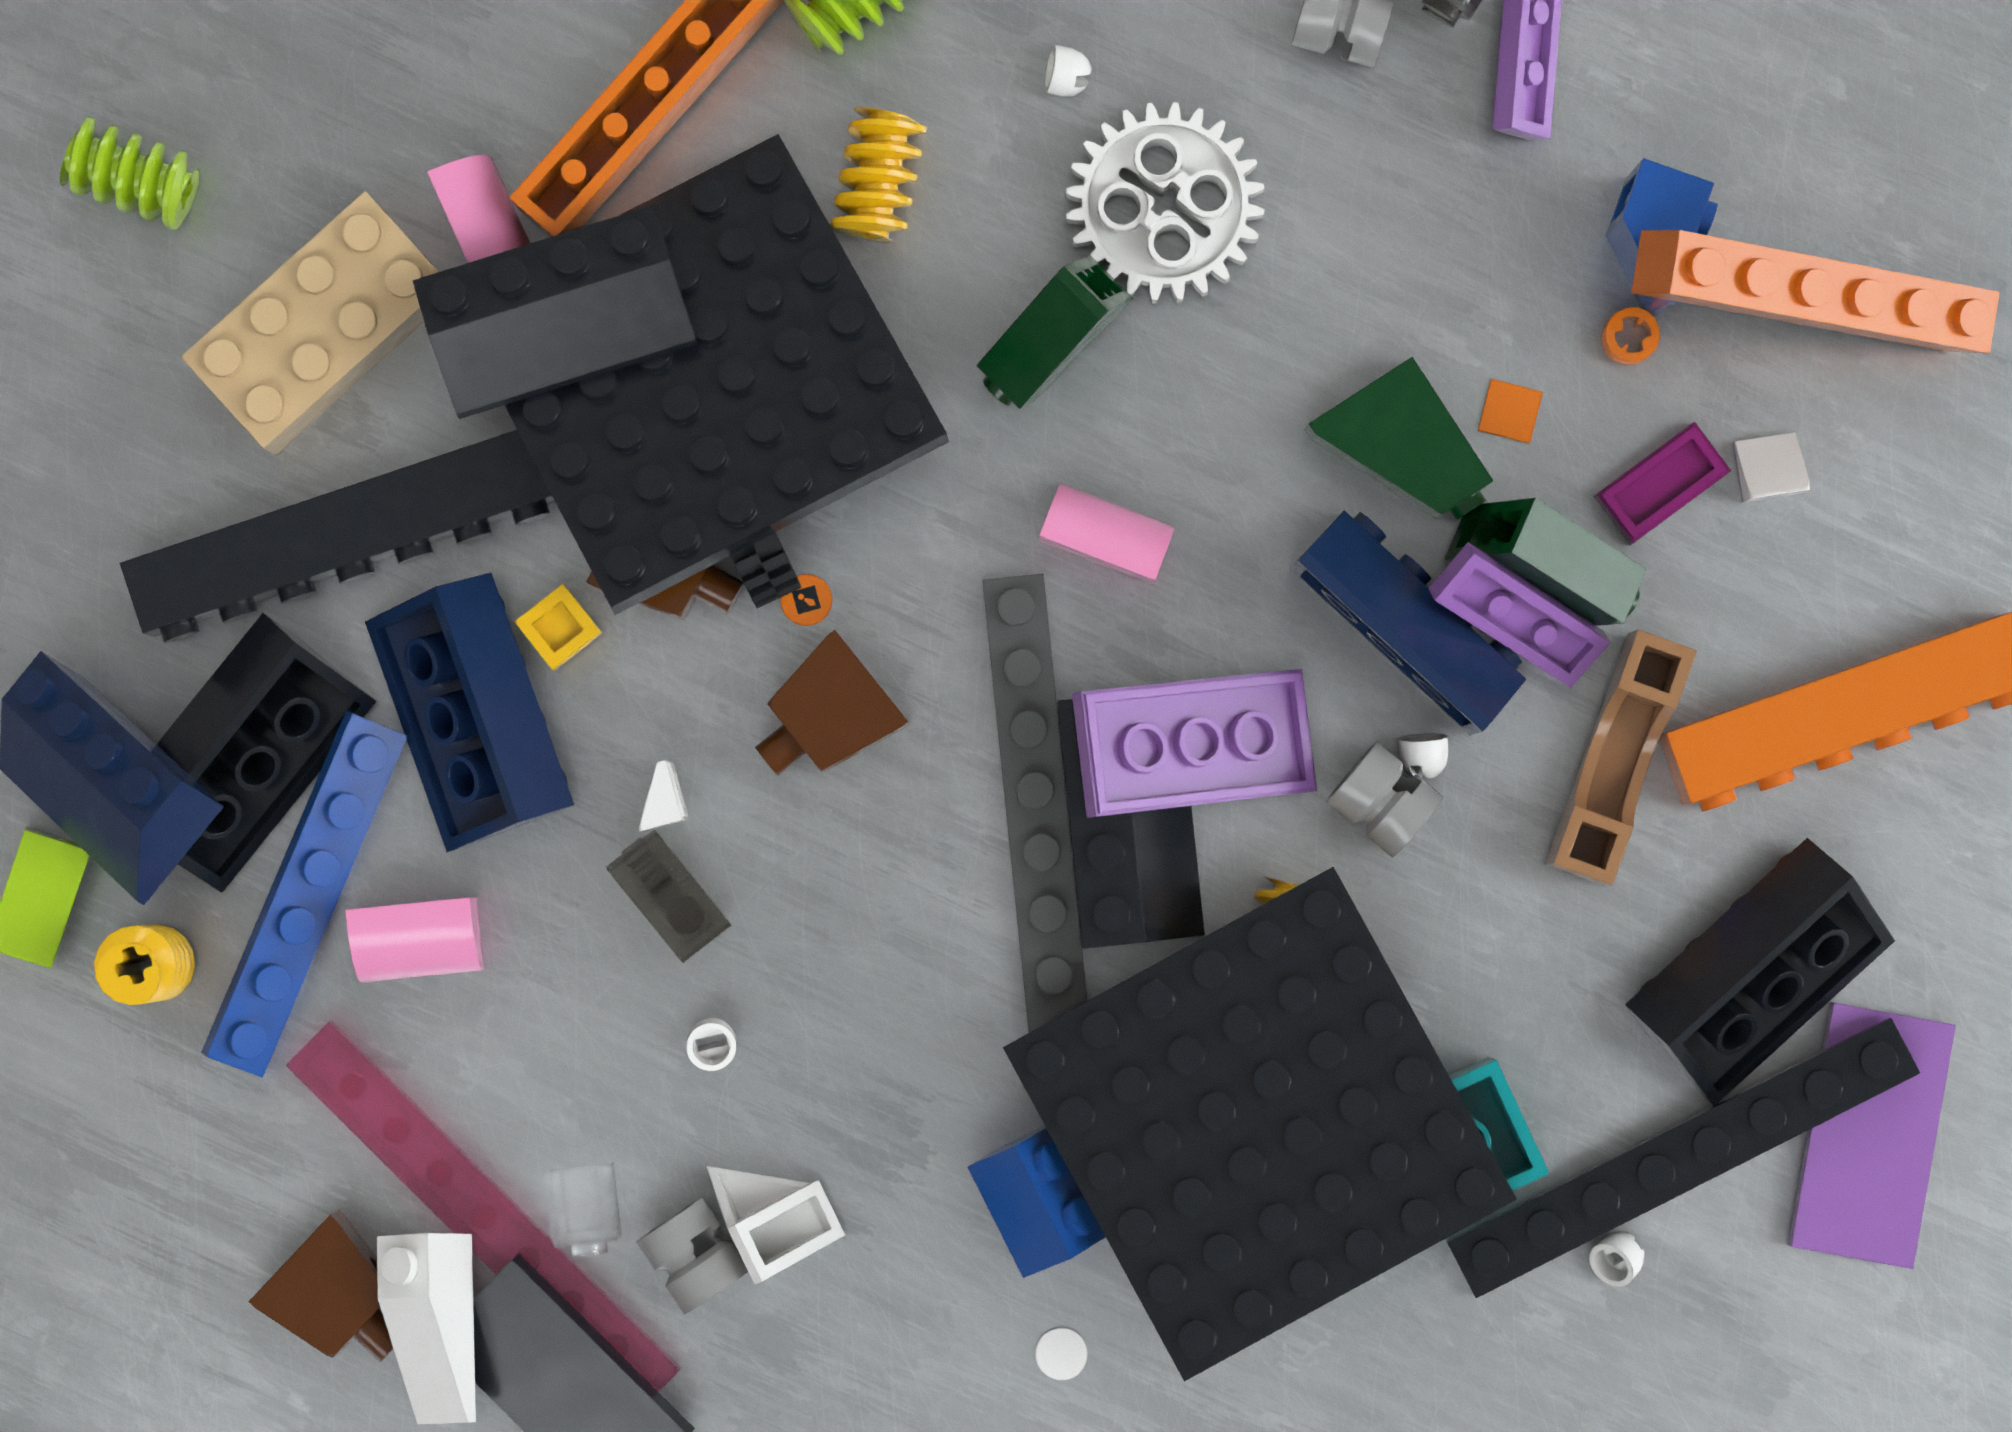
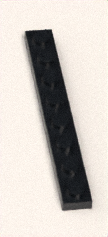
(1683, 1157)

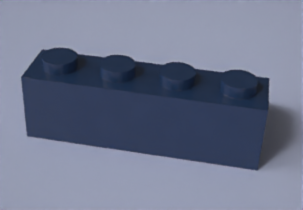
(1400, 618)
(469, 711)
(100, 777)

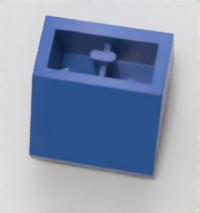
(1657, 200)
(1035, 1202)

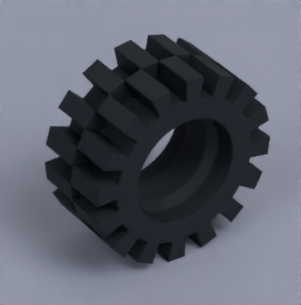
(766, 570)

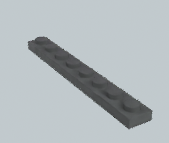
(1035, 797)

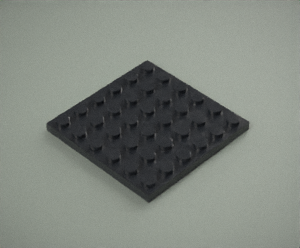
(757, 422)
(1259, 1123)

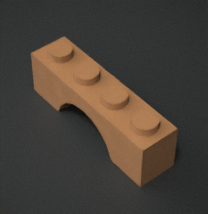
(1618, 754)

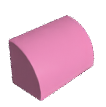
(478, 207)
(1106, 534)
(415, 939)

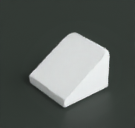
(1771, 467)
(664, 800)

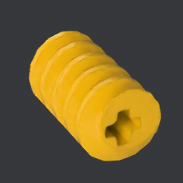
(876, 175)
(120, 957)

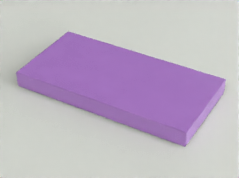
(1194, 742)
(1872, 1164)

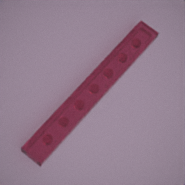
(460, 1189)

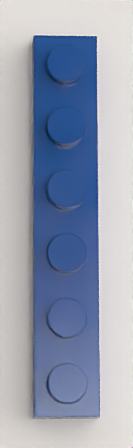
(304, 894)

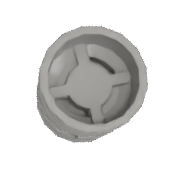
(1348, 25)
(1385, 799)
(693, 1255)

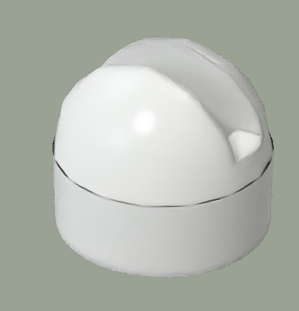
(1066, 72)
(1424, 754)
(715, 1054)
(1623, 1270)

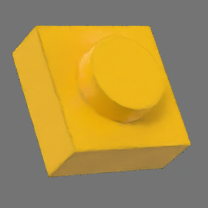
(558, 627)

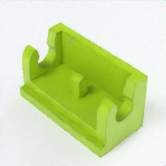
(39, 896)

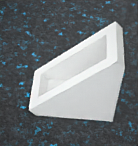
(773, 1219)

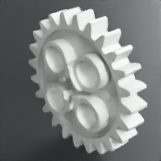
(1198, 159)

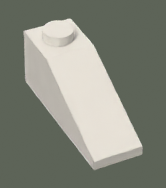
(430, 1321)

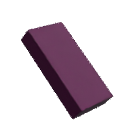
(1662, 483)

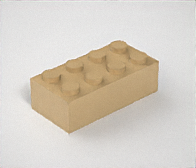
(314, 325)

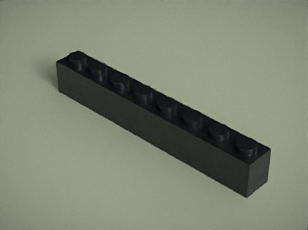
(335, 536)

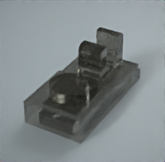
(668, 895)

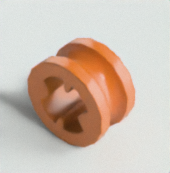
(1645, 346)

